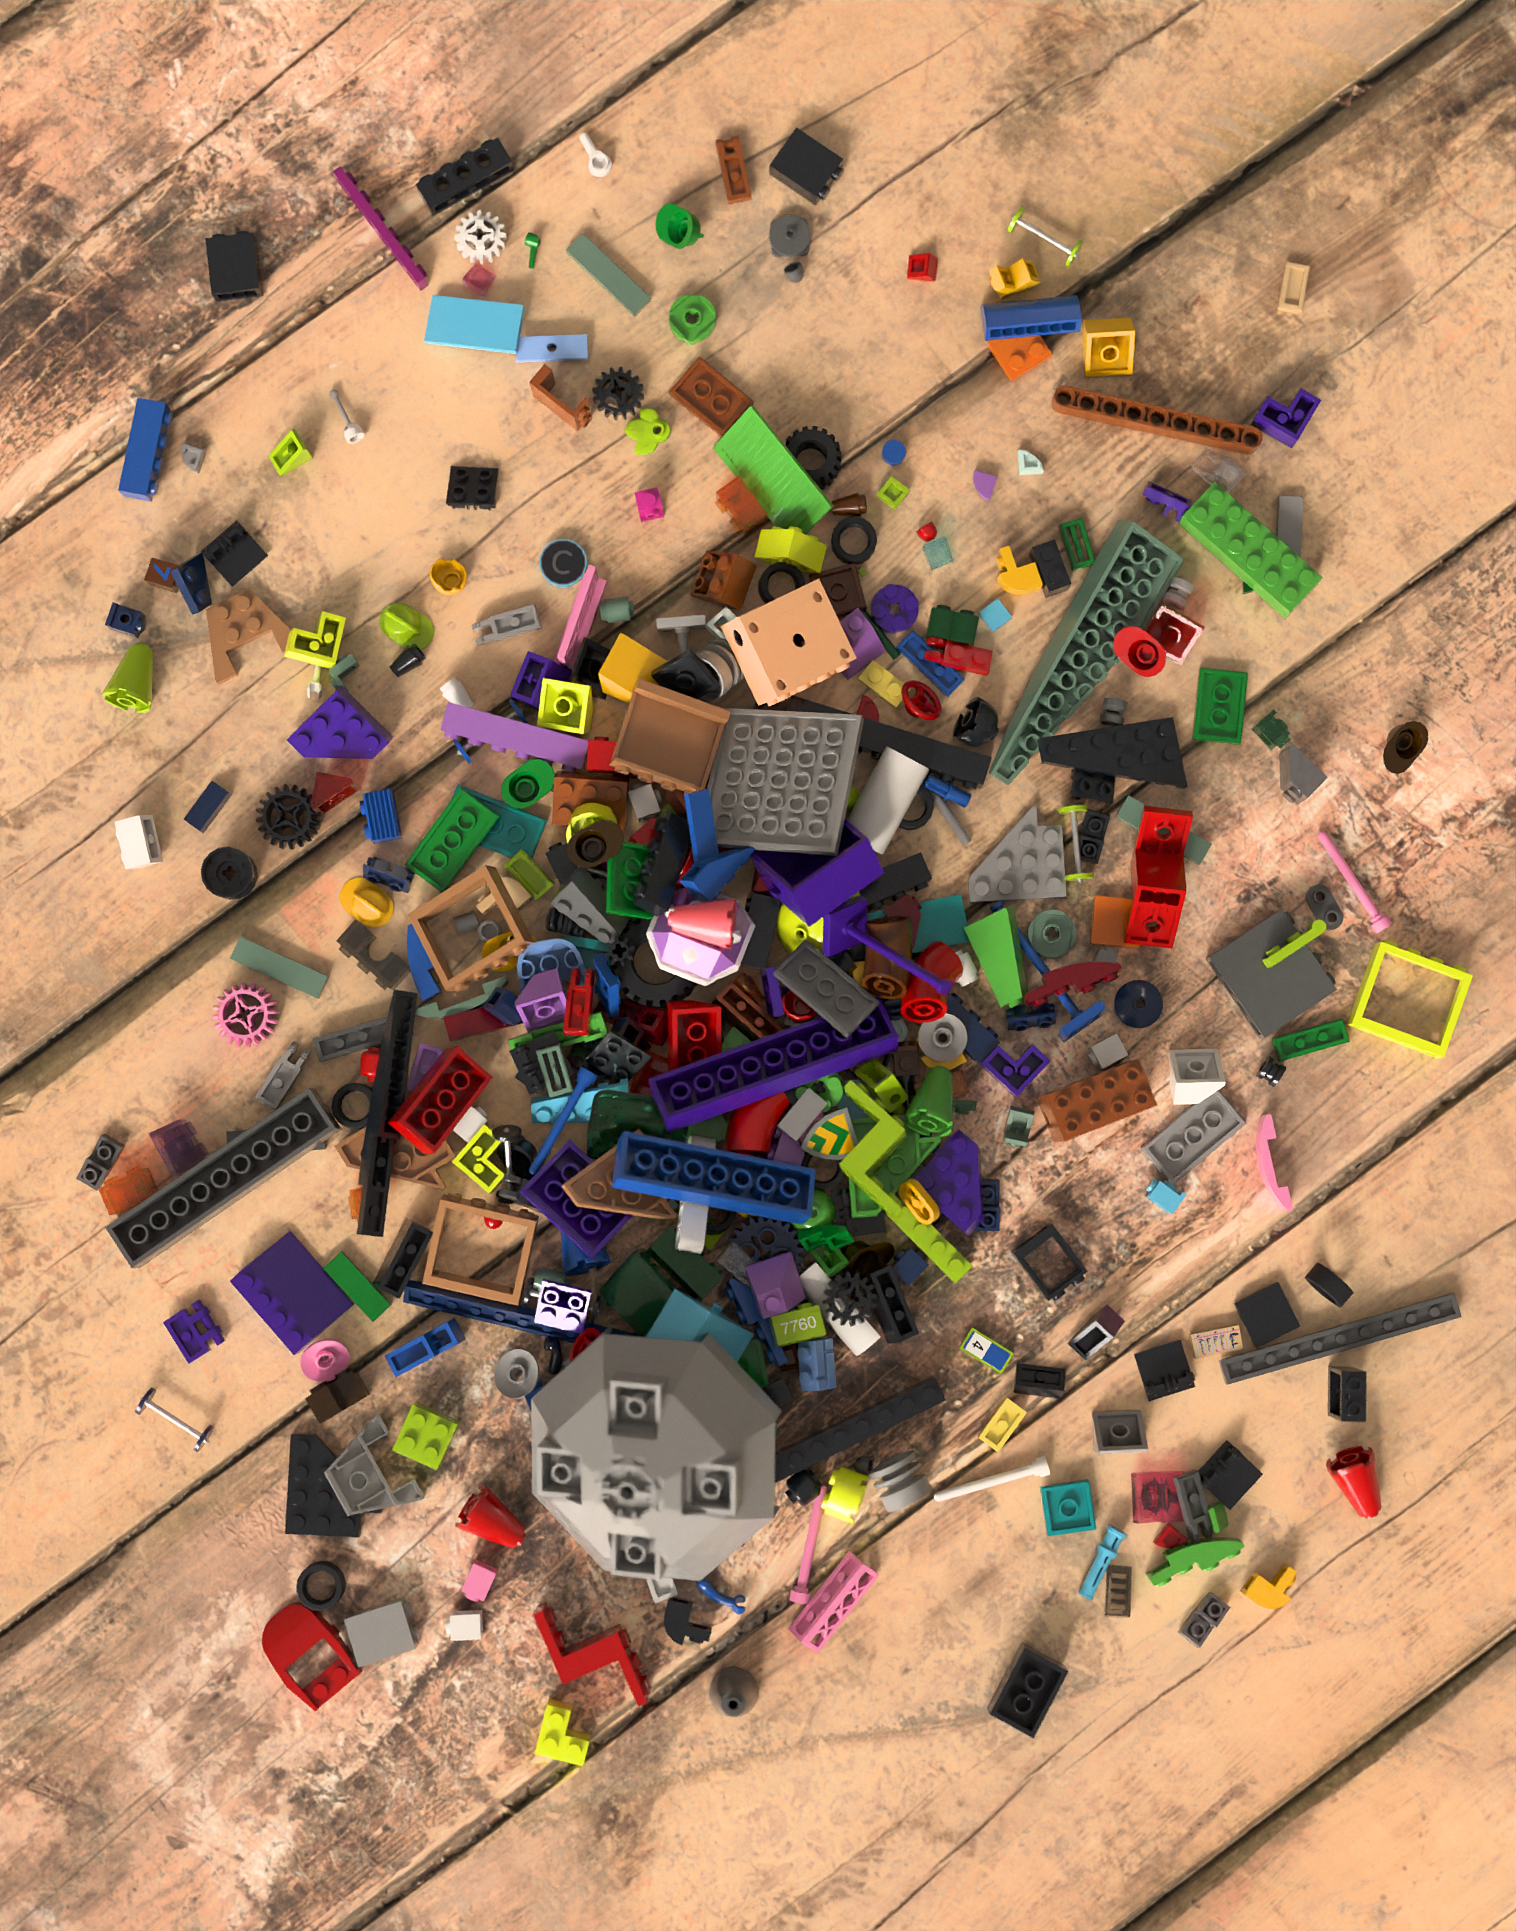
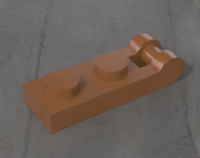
(733, 170)

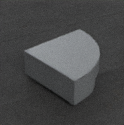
(193, 456)

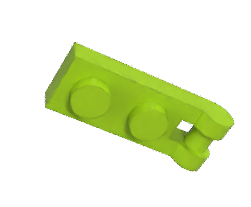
(1294, 943)

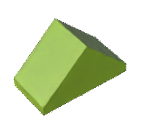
(289, 453)

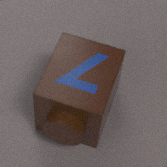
(160, 575)

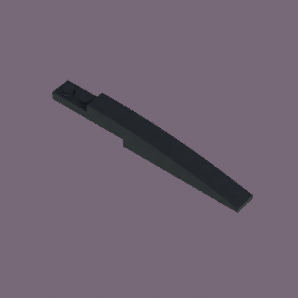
(386, 1099)

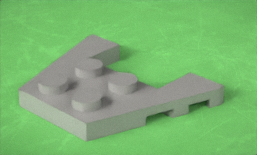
(359, 1480)

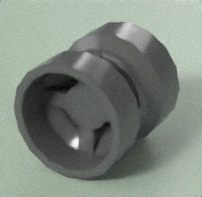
(1113, 712)

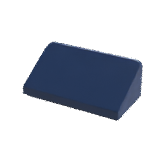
(207, 807)

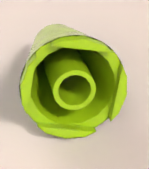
(132, 680)

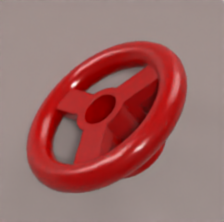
(919, 703)

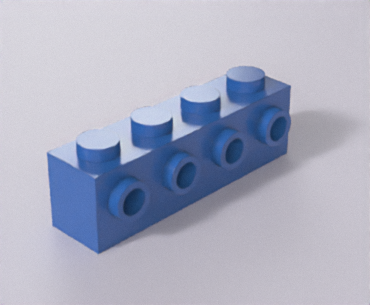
(145, 449)

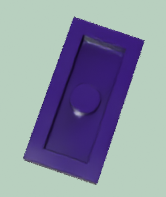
(1158, 494)

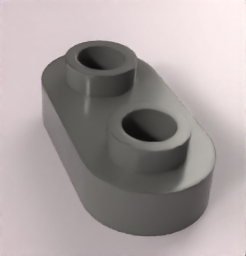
(1322, 908)

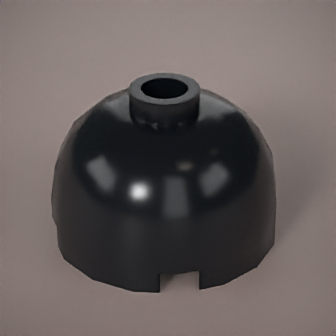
(978, 724)

